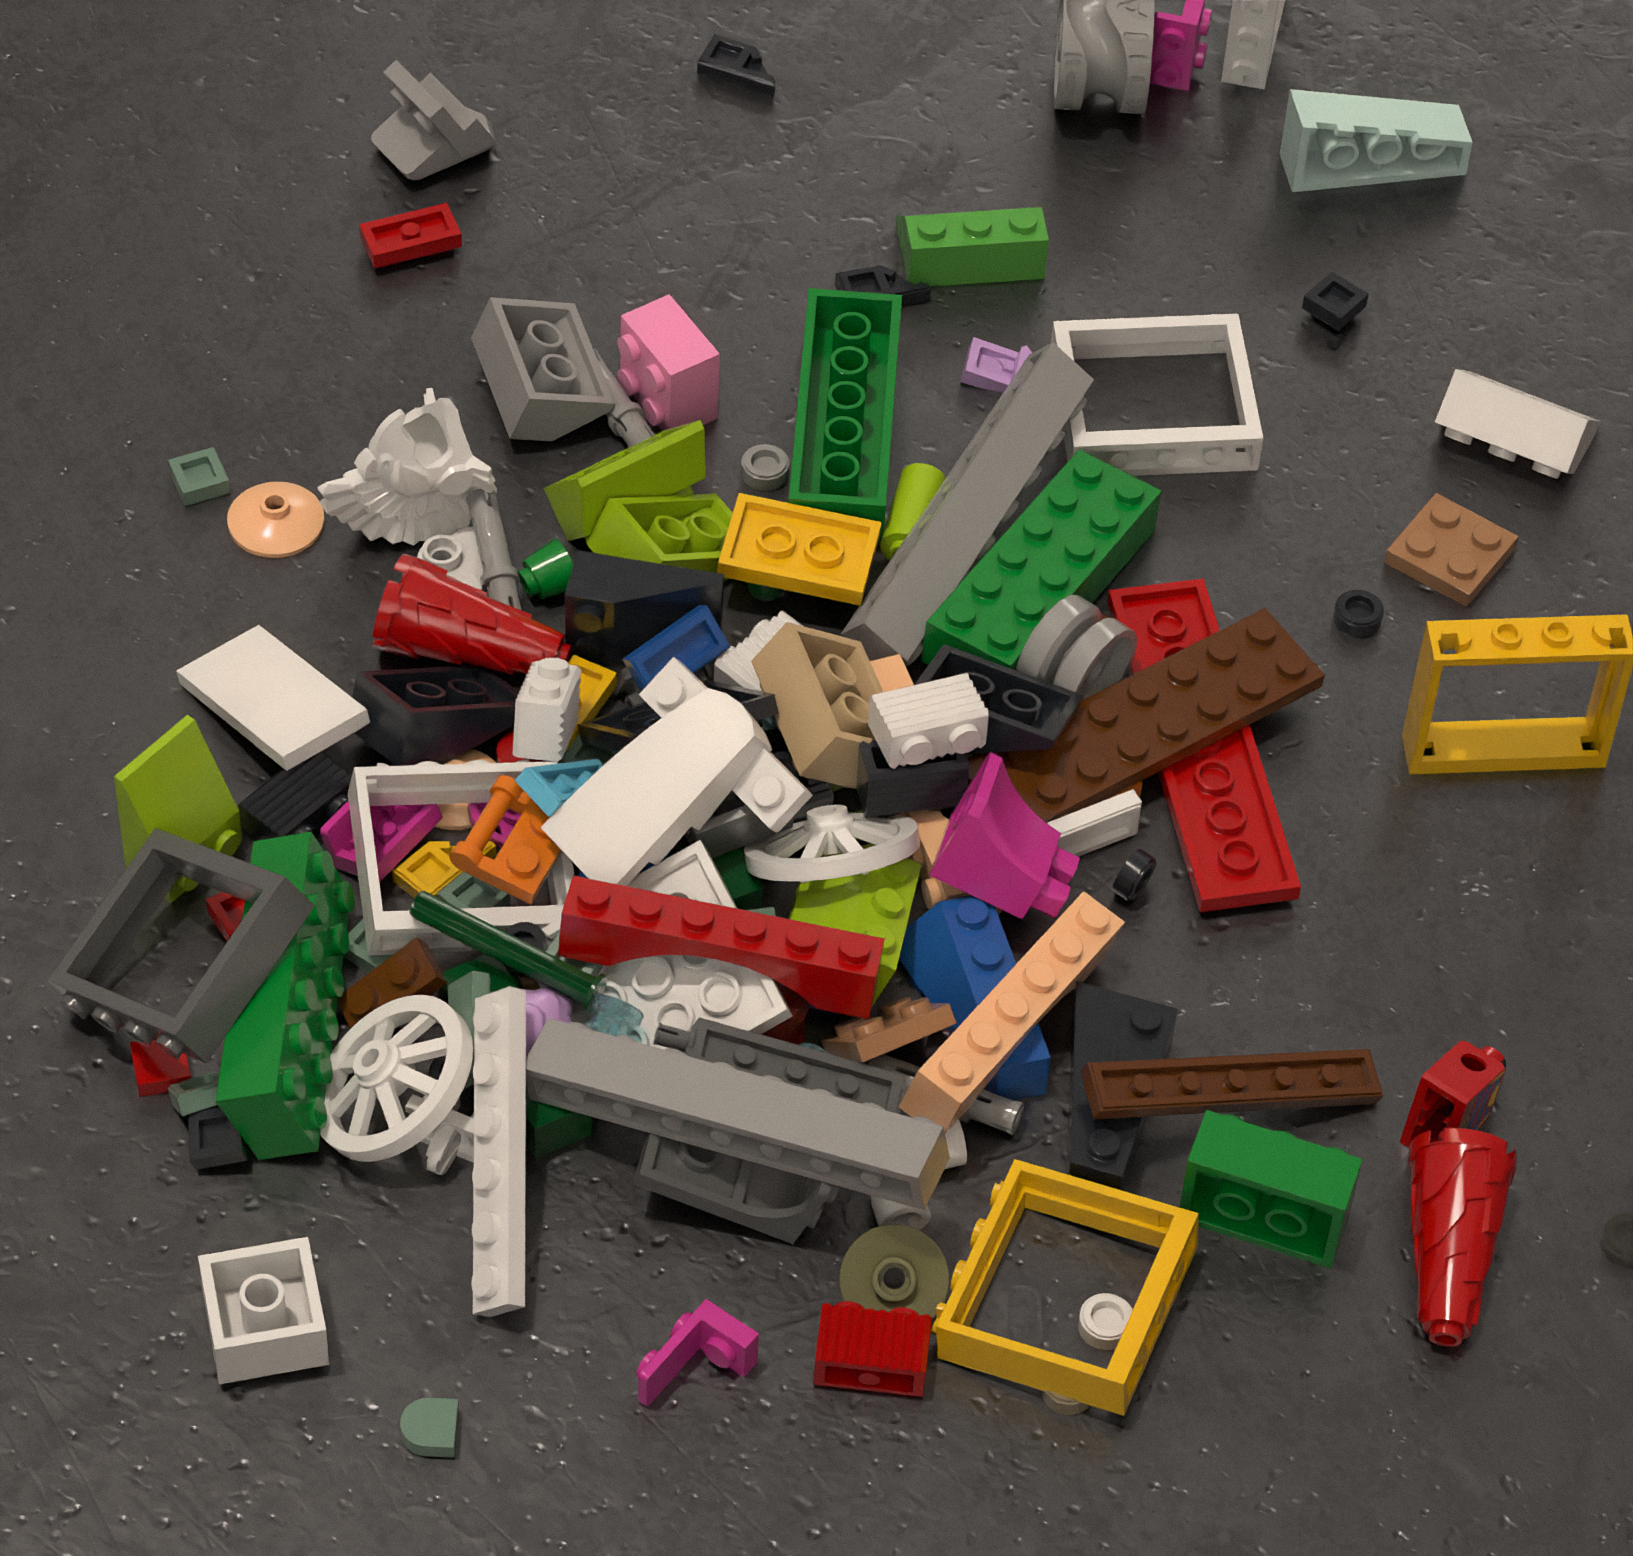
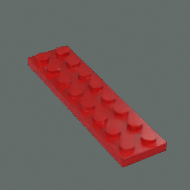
(1220, 792)

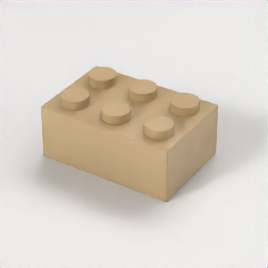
(821, 699)

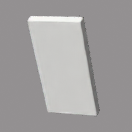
(273, 697)

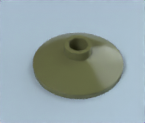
(900, 1248)

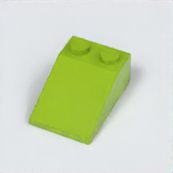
(664, 530)
(179, 792)

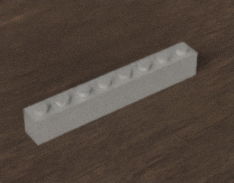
(970, 504)
(737, 1113)

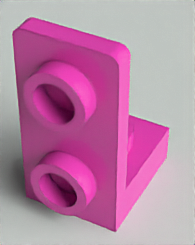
(713, 1330)

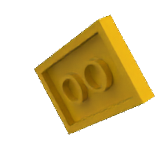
(799, 549)

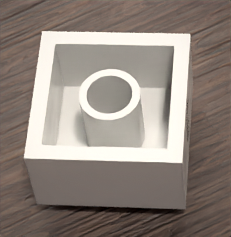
(263, 1310)

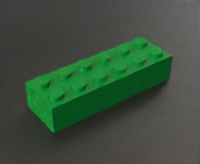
(846, 403)
(1060, 546)
(282, 1040)

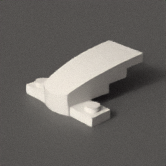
(673, 781)

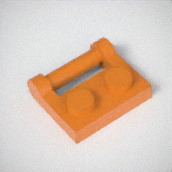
(527, 852)

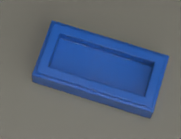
(691, 639)

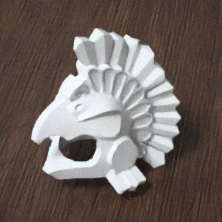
(411, 477)

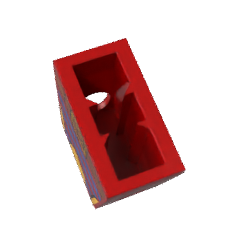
(1460, 1078)

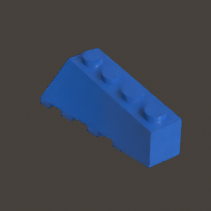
(958, 958)

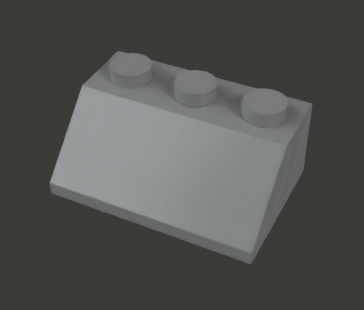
(540, 367)

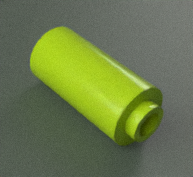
(913, 493)

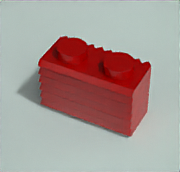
(872, 1349)

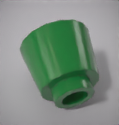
(546, 571)

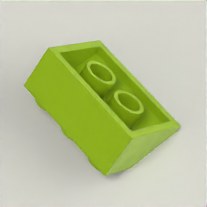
(653, 467)
(865, 905)

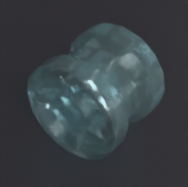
(614, 1016)

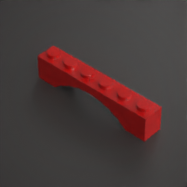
(623, 923)

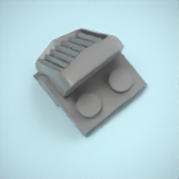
(429, 127)

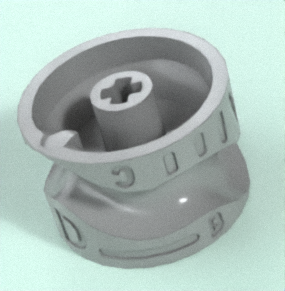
(1103, 51)

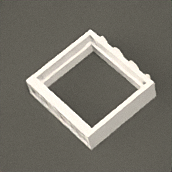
(1251, 41)
(1167, 448)
(433, 784)

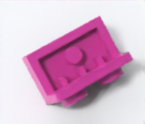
(1178, 45)
(395, 834)

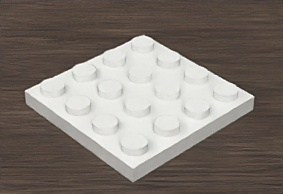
(683, 986)

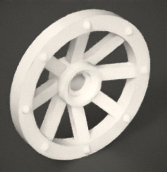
(829, 832)
(387, 1068)

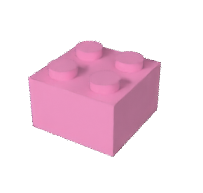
(668, 365)

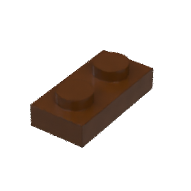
(404, 974)

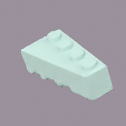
(1370, 140)

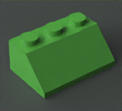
(974, 246)

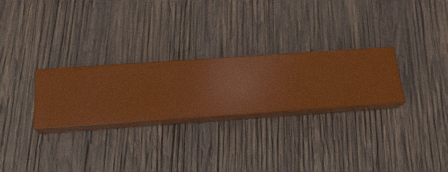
(1231, 1083)

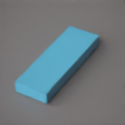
(555, 783)

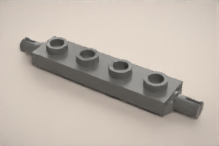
(787, 1061)

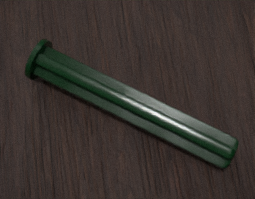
(508, 949)

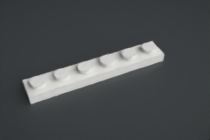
(499, 1152)

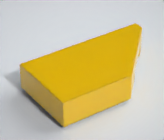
(431, 868)

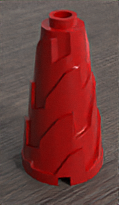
(458, 623)
(1455, 1216)

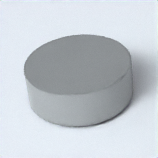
(765, 467)

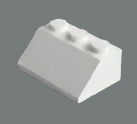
(1515, 423)

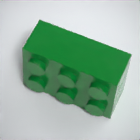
(1270, 1188)

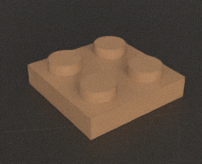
(1451, 549)
(899, 1025)

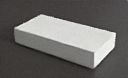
(1099, 824)

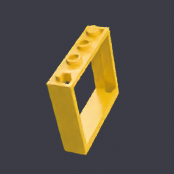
(1519, 742)
(1093, 1206)

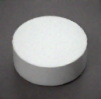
(1103, 1320)

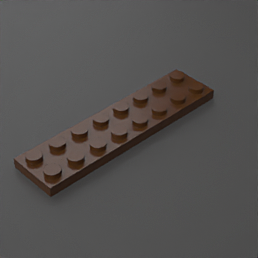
(1163, 716)

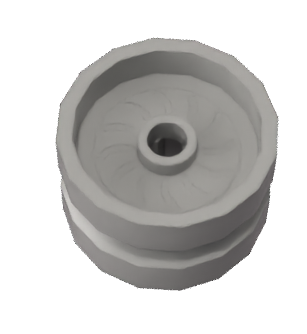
(1078, 648)

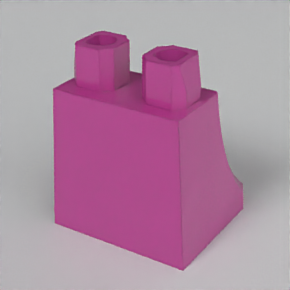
(1003, 848)

